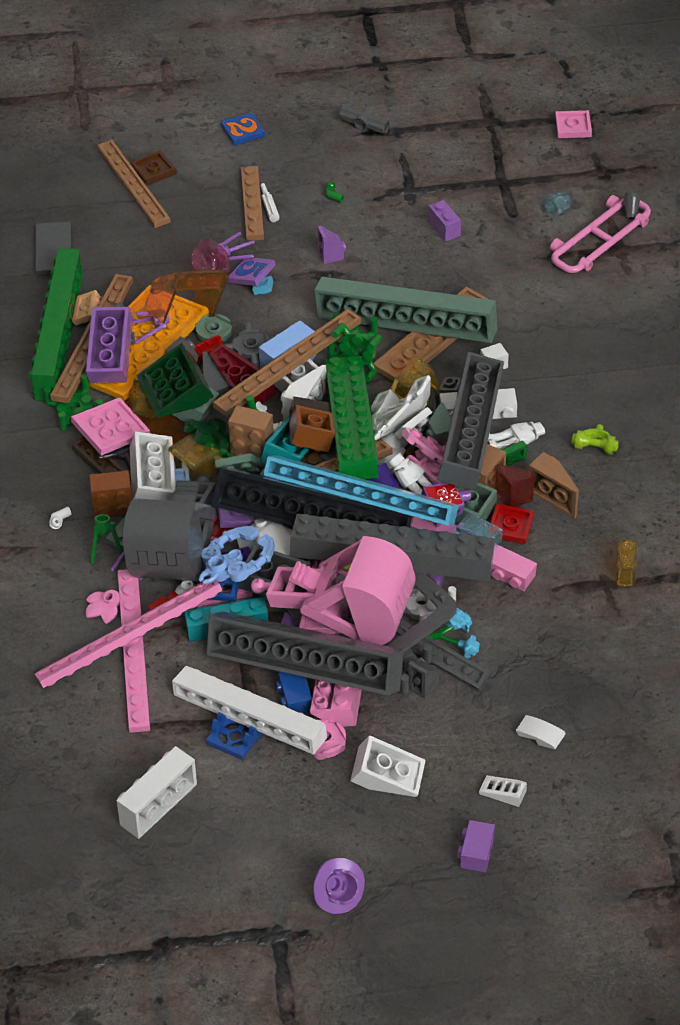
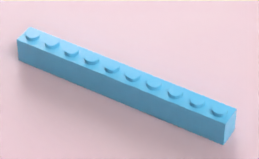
(361, 490)

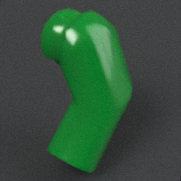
(331, 192)

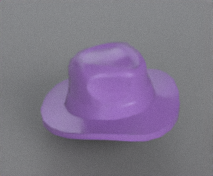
(338, 885)

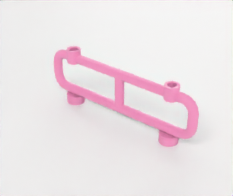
(614, 204)

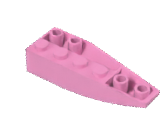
(335, 703)

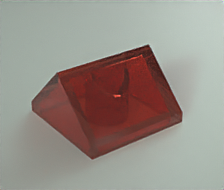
(514, 485)

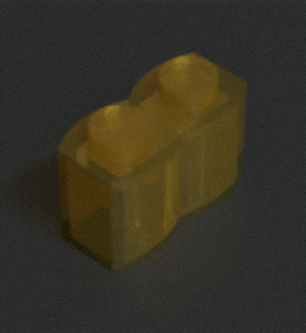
(626, 562)

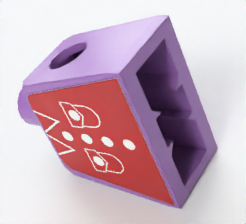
(447, 493)

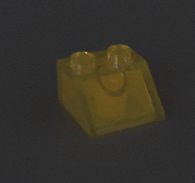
(414, 370)
(196, 456)

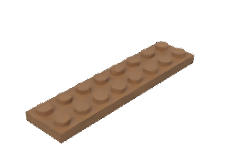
(416, 344)

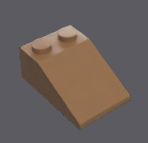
(554, 484)

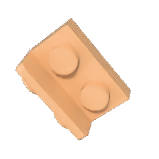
(84, 307)

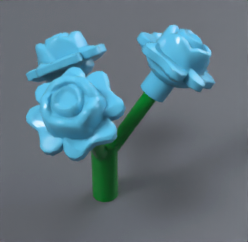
(462, 621)

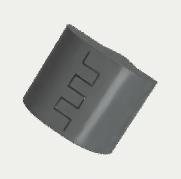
(169, 535)

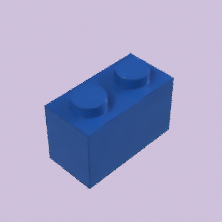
(294, 692)

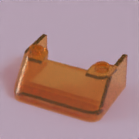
(207, 283)

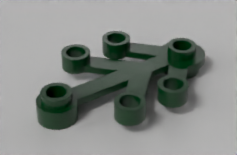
(206, 430)

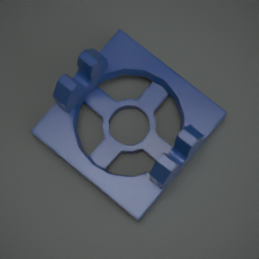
(247, 740)

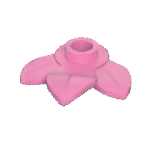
(102, 606)

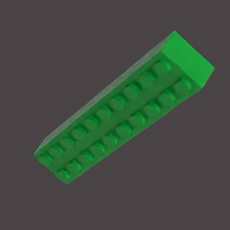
(57, 322)
(352, 417)

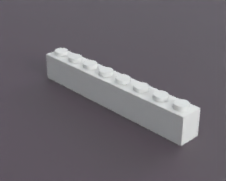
(250, 709)

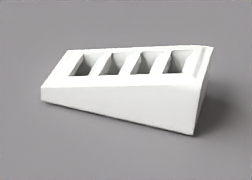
(508, 797)

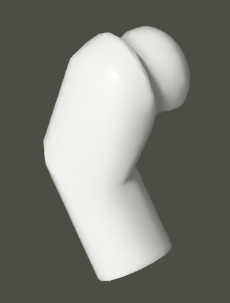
(57, 517)

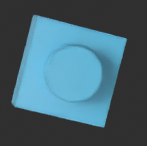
(264, 286)

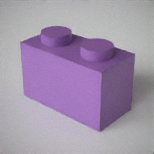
(444, 220)
(477, 845)

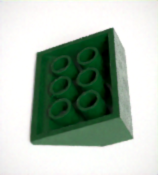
(174, 383)

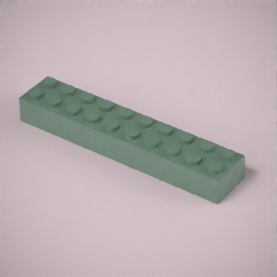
(409, 309)

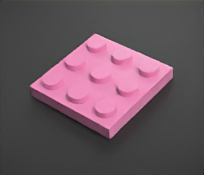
(109, 425)

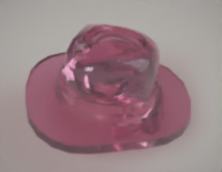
(209, 255)

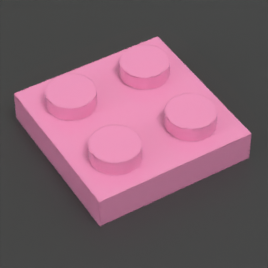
(573, 124)

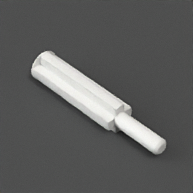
(269, 204)

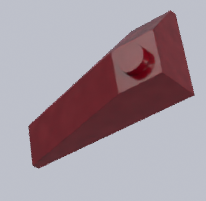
(237, 369)

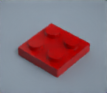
(514, 522)

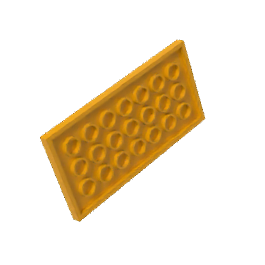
(183, 319)

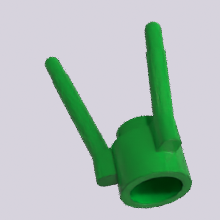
(102, 527)

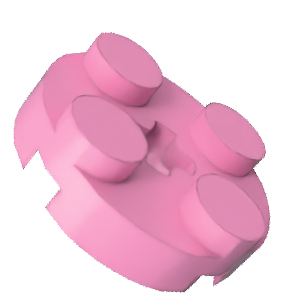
(335, 744)

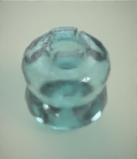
(558, 202)

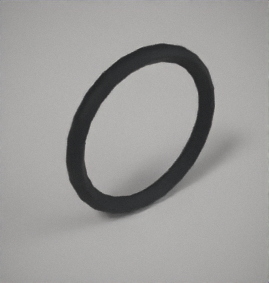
(431, 399)

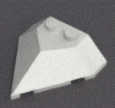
(392, 413)

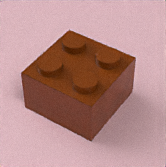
(312, 428)
(110, 493)

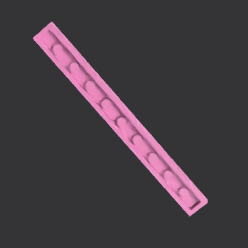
(127, 632)
(133, 656)

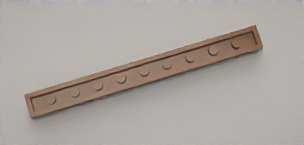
(77, 363)
(284, 363)

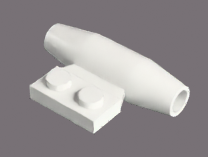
(419, 422)

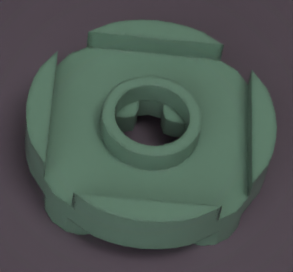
(206, 323)

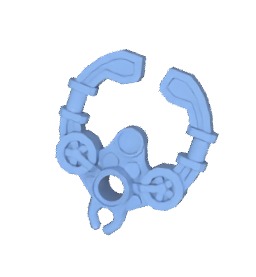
(230, 565)

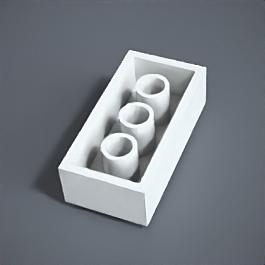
(151, 466)
(156, 792)

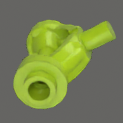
(595, 437)

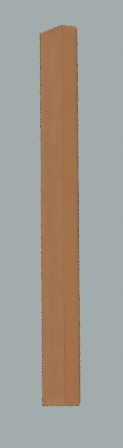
(133, 183)

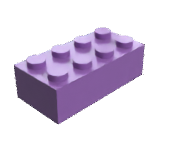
(109, 344)

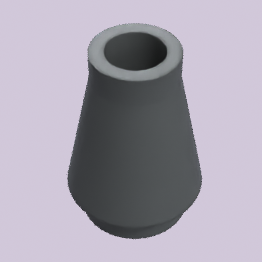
(631, 204)

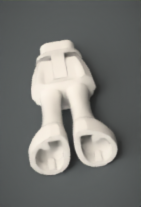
(517, 432)
(409, 473)

